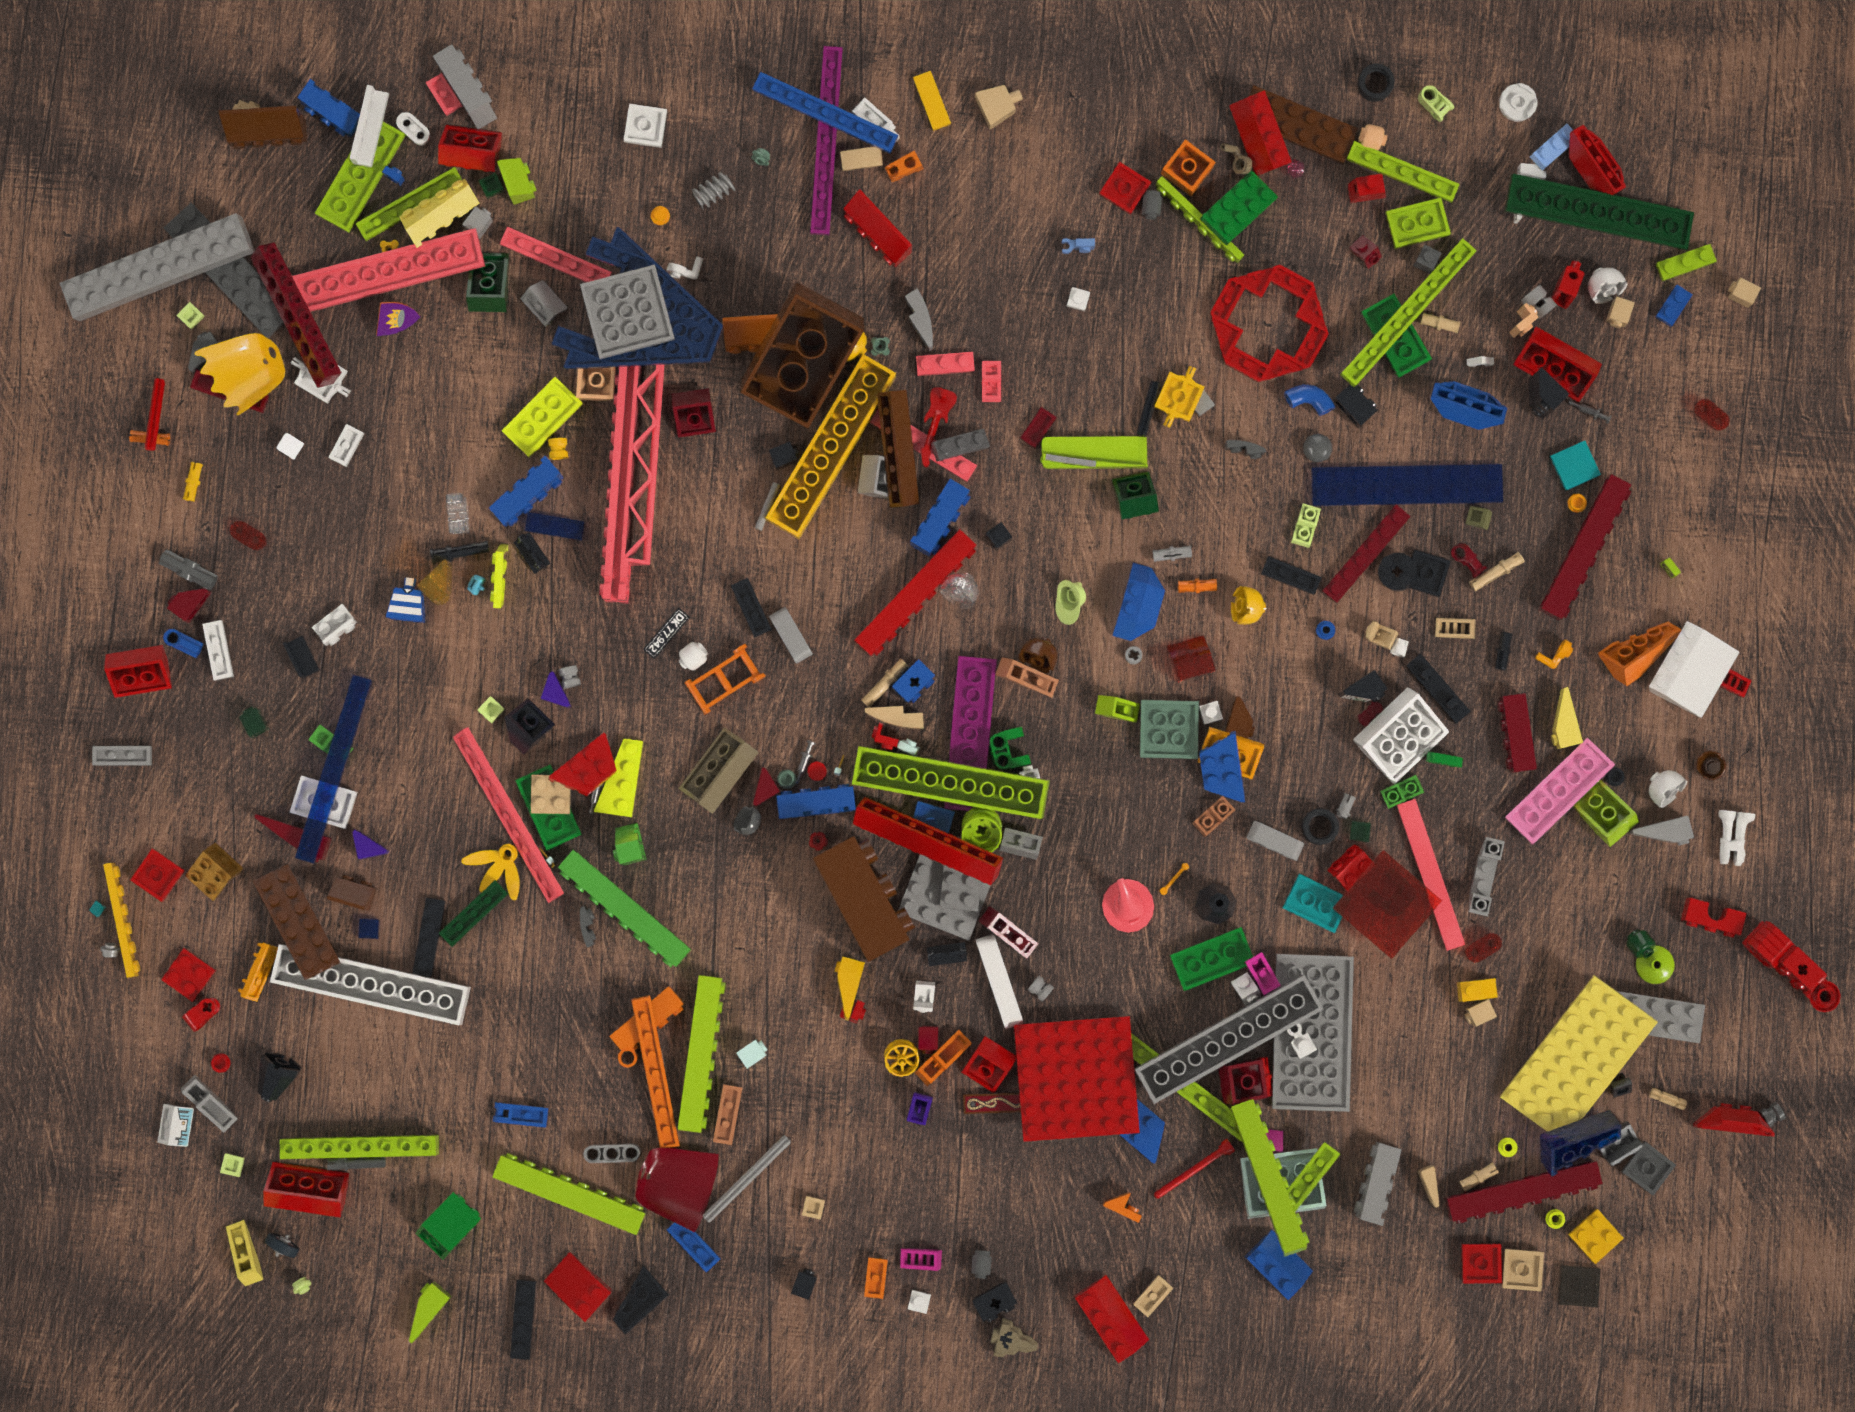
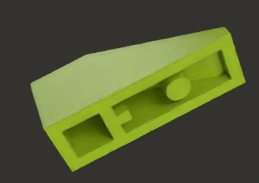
(429, 1304)

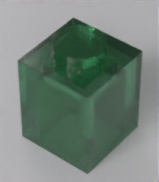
(254, 722)

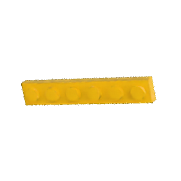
(124, 928)

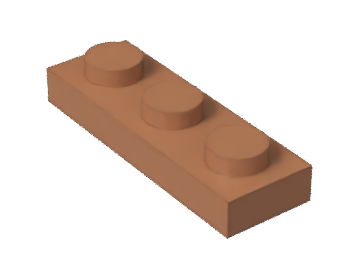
(727, 1114)

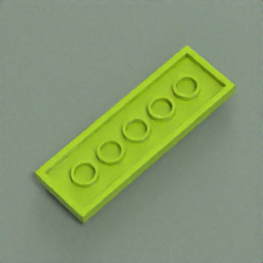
(356, 182)

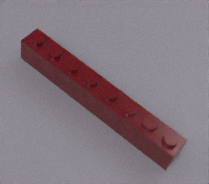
(1585, 546)
(1522, 1191)

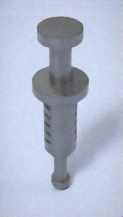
(1591, 411)
(804, 760)
(594, 798)

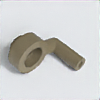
(1241, 163)

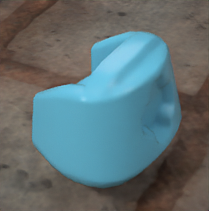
(476, 584)

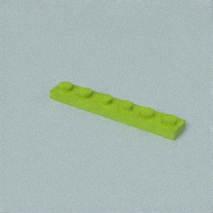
(1403, 172)
(1178, 201)
(389, 215)

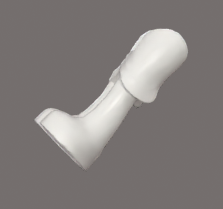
(1736, 845)

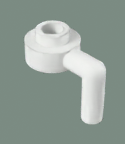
(677, 270)

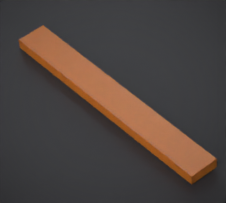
(655, 1072)

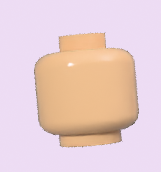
(1372, 136)

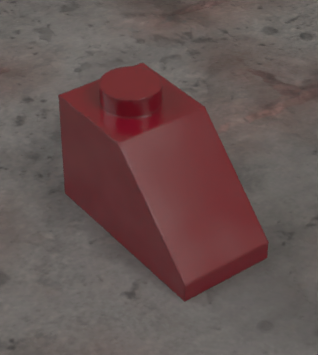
(188, 603)
(927, 1039)

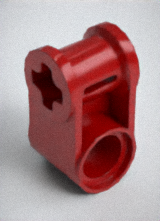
(199, 1015)

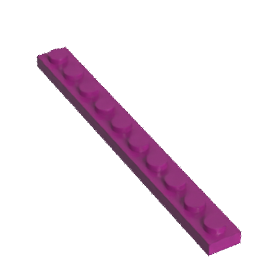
(826, 144)

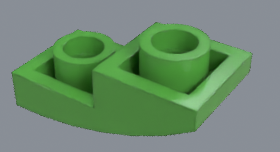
(1402, 791)

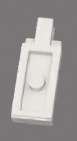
(869, 112)

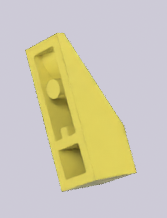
(1565, 727)
(244, 1253)

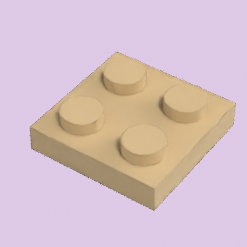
(549, 796)
(1522, 1269)

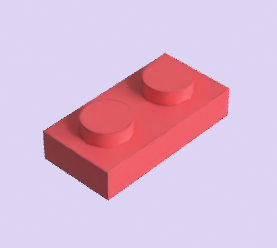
(444, 94)

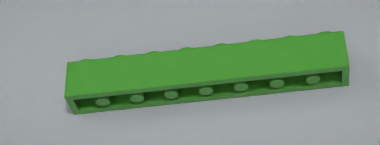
(624, 908)

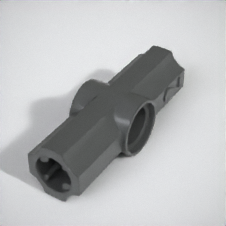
(188, 569)

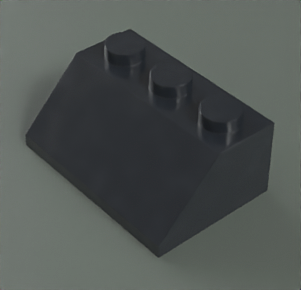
(1544, 393)

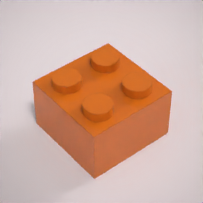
(1188, 168)

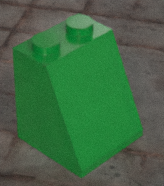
(448, 1225)

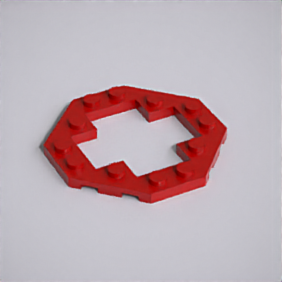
(1229, 334)

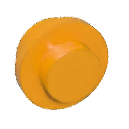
(660, 215)
(1577, 503)

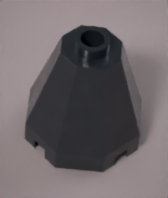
(1207, 905)
(276, 1075)

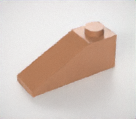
(1026, 677)

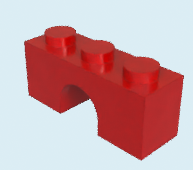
(1696, 913)

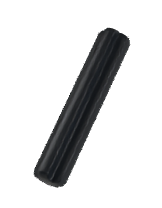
(1148, 408)

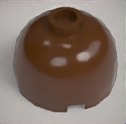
(1040, 654)

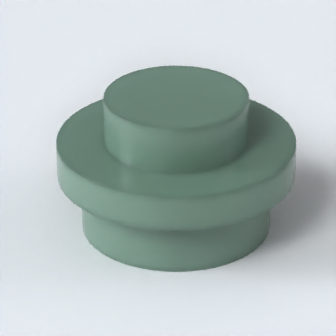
(786, 779)

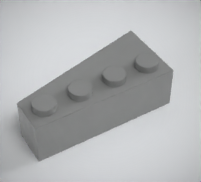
(465, 86)
(1377, 1183)

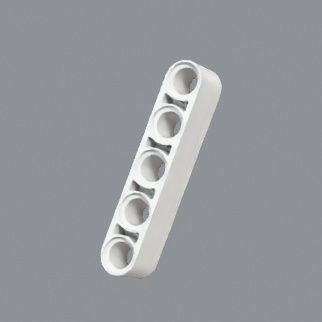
(999, 981)

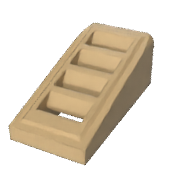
(1472, 624)
(1428, 1179)

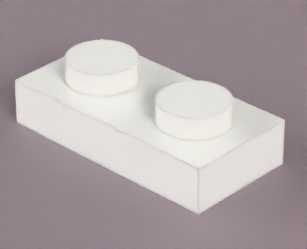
(346, 445)

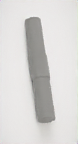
(767, 506)

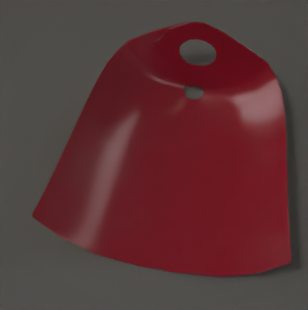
(677, 1184)

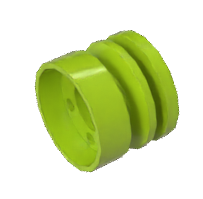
(986, 838)

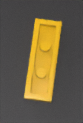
(931, 100)

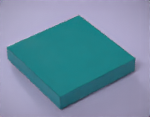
(1575, 465)

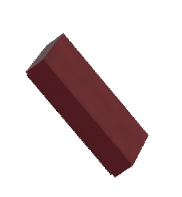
(1038, 427)

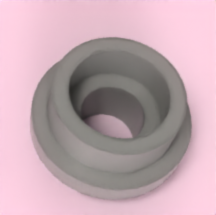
(110, 950)

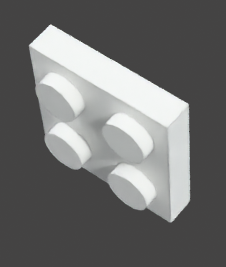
(645, 125)

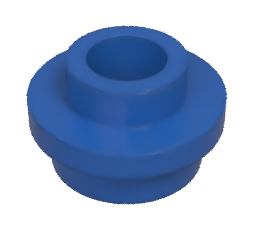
(1321, 634)

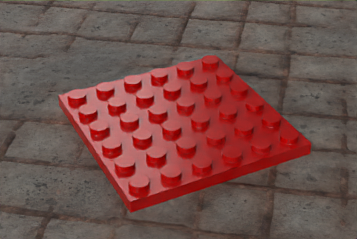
(1076, 1079)

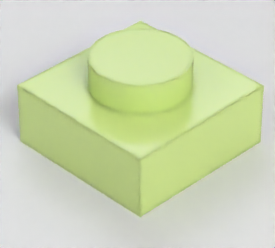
(190, 315)
(491, 709)
(232, 1165)

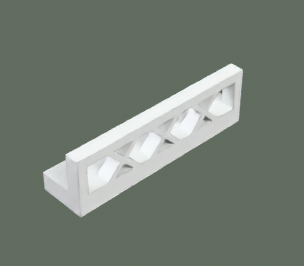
(369, 127)

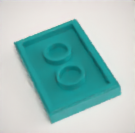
(1314, 903)

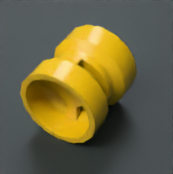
(558, 448)

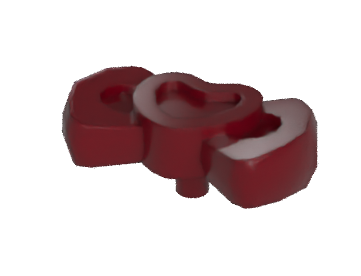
(1372, 710)

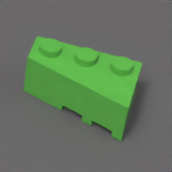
(628, 845)

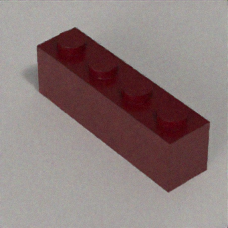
(1517, 733)

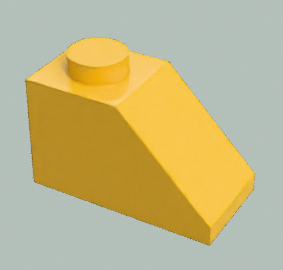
(1477, 990)

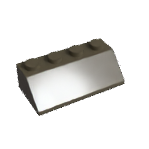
(718, 770)

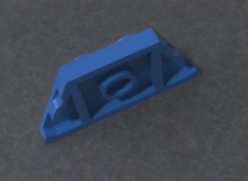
(1222, 768)
(1150, 1134)

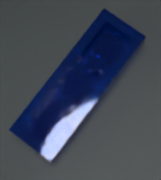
(554, 526)

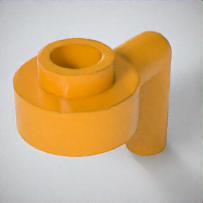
(1564, 650)

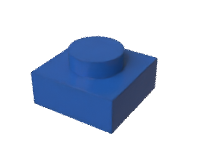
(394, 174)

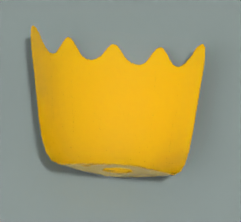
(240, 369)

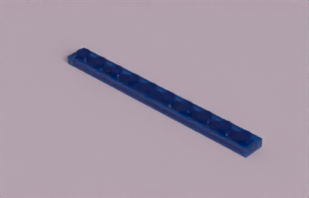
(333, 769)

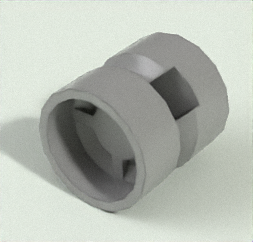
(1537, 295)

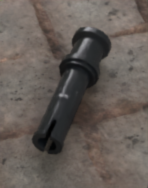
(450, 553)

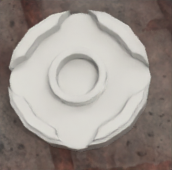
(1518, 102)

